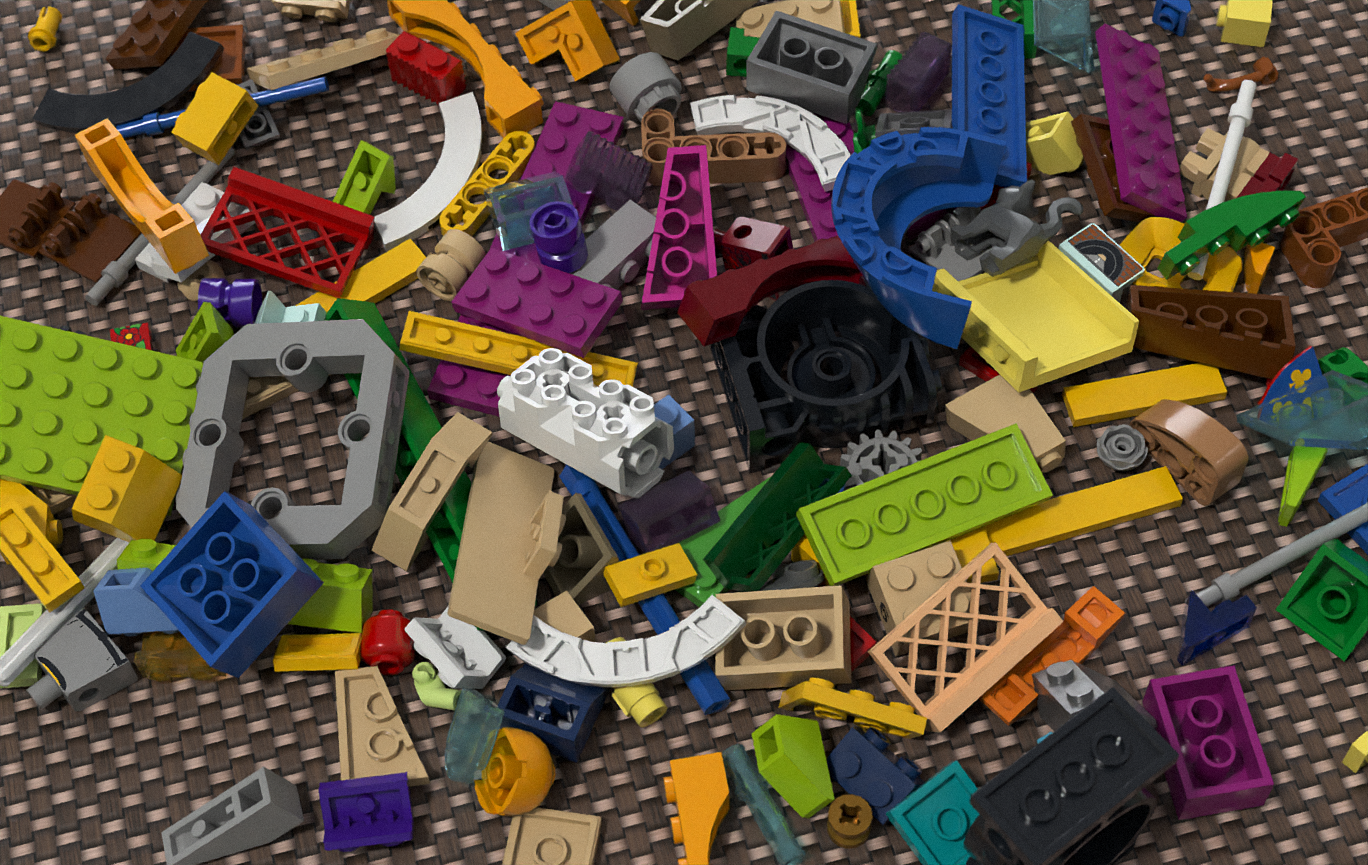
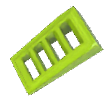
(1300, 472)

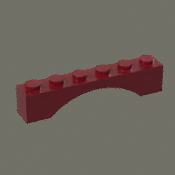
(719, 304)

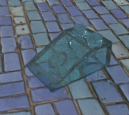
(1319, 413)

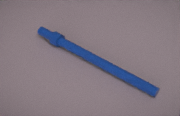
(156, 123)

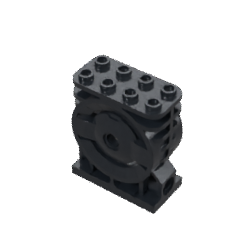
(813, 406)
(1074, 793)

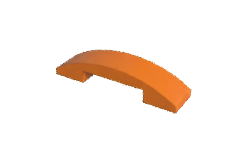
(1081, 633)

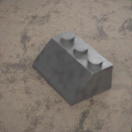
(810, 66)

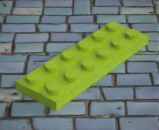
(923, 504)

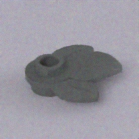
(795, 575)

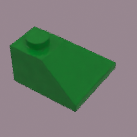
(1331, 599)

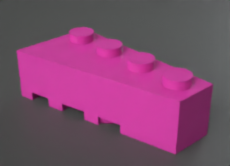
(682, 230)

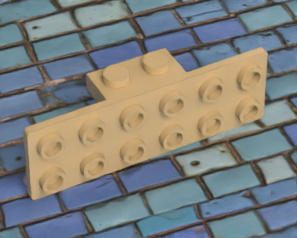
(506, 543)

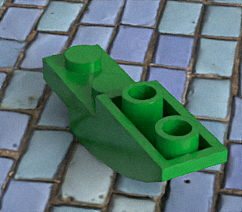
(1231, 222)

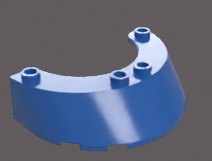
(892, 188)

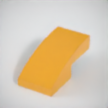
(1256, 265)

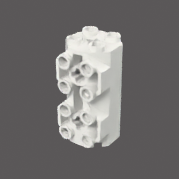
(594, 429)

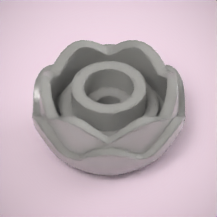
(1122, 437)

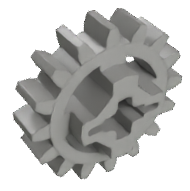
(865, 458)

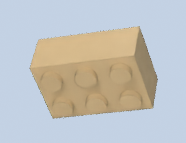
(786, 638)

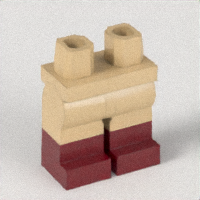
(1253, 170)

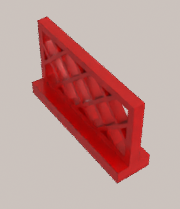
(298, 211)

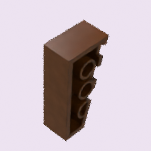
(1215, 327)

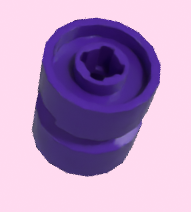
(559, 236)
(234, 301)

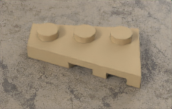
(822, 12)
(371, 729)

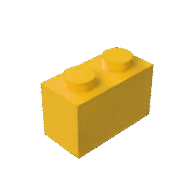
(214, 118)

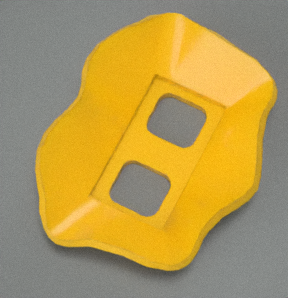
(1160, 234)

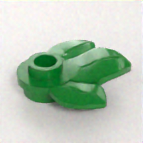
(865, 134)

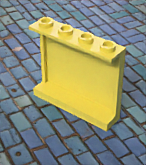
(1041, 319)

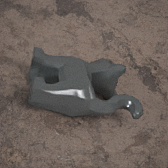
(1010, 229)

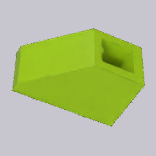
(794, 762)

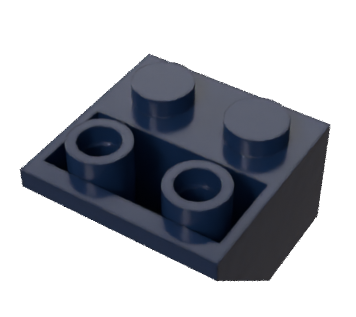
(552, 709)

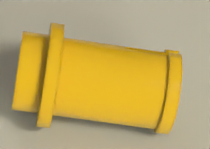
(43, 36)

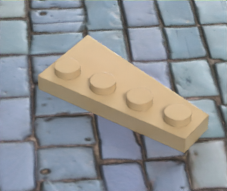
(321, 61)

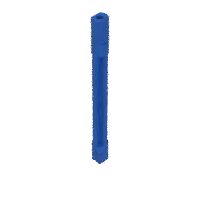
(699, 679)

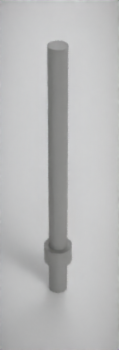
(117, 272)
(1228, 586)

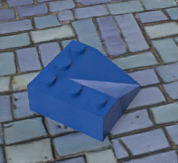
(231, 585)

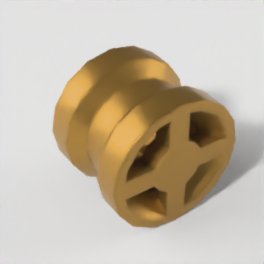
(849, 831)

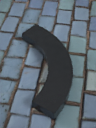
(129, 104)

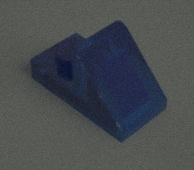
(1206, 629)

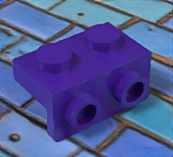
(366, 812)

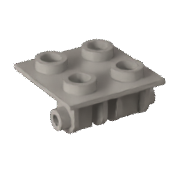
(938, 248)

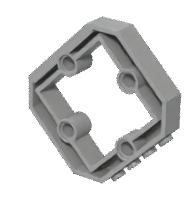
(282, 351)

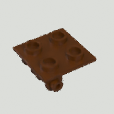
(30, 215)
(89, 238)

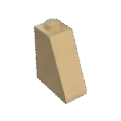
(999, 406)

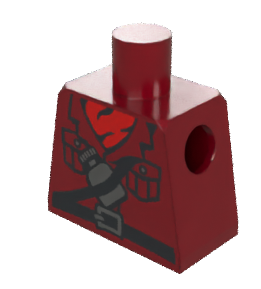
(750, 241)

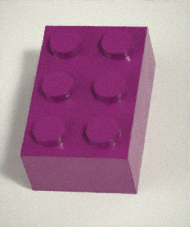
(1216, 742)

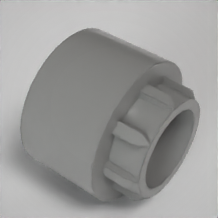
(646, 85)

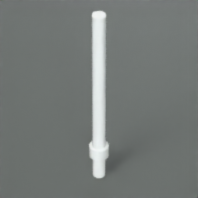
(1239, 118)

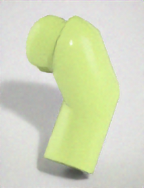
(432, 689)

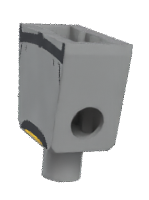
(80, 665)

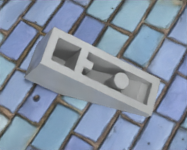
(235, 821)

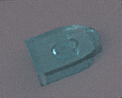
(471, 735)

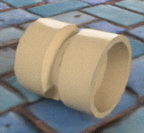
(452, 264)

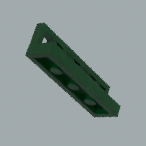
(773, 517)

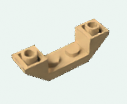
(427, 488)

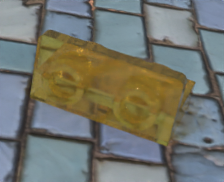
(171, 656)

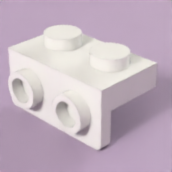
(457, 650)

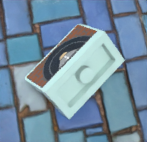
(1102, 259)

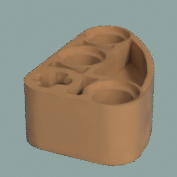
(1194, 448)

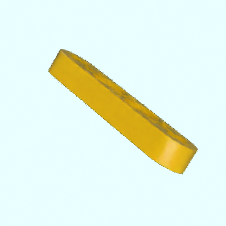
(499, 159)

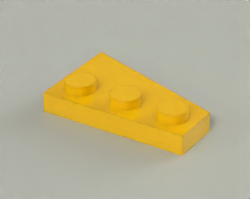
(829, 704)

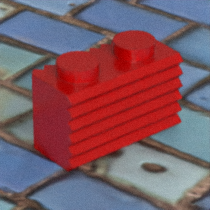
(425, 68)

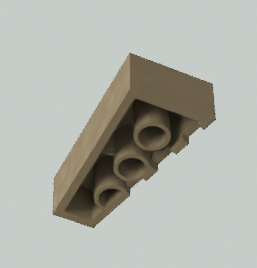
(682, 25)

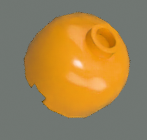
(516, 774)

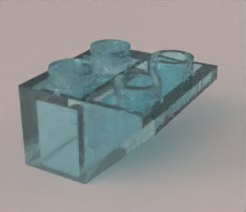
(516, 201)

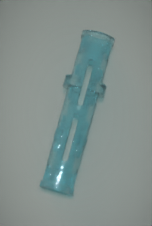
(754, 792)

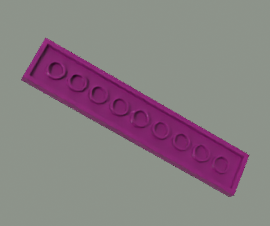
(561, 134)

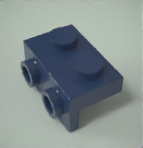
(873, 771)

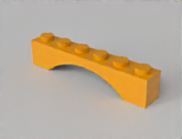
(507, 98)
(160, 221)
(701, 801)

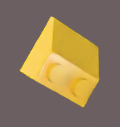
(126, 492)

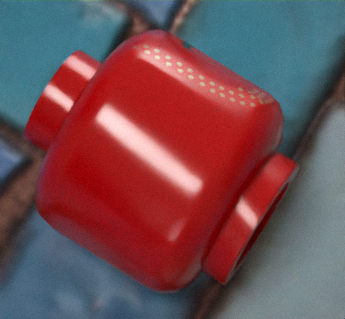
(387, 643)

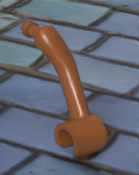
(1263, 72)

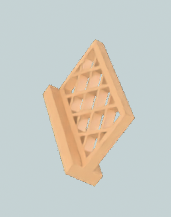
(990, 664)

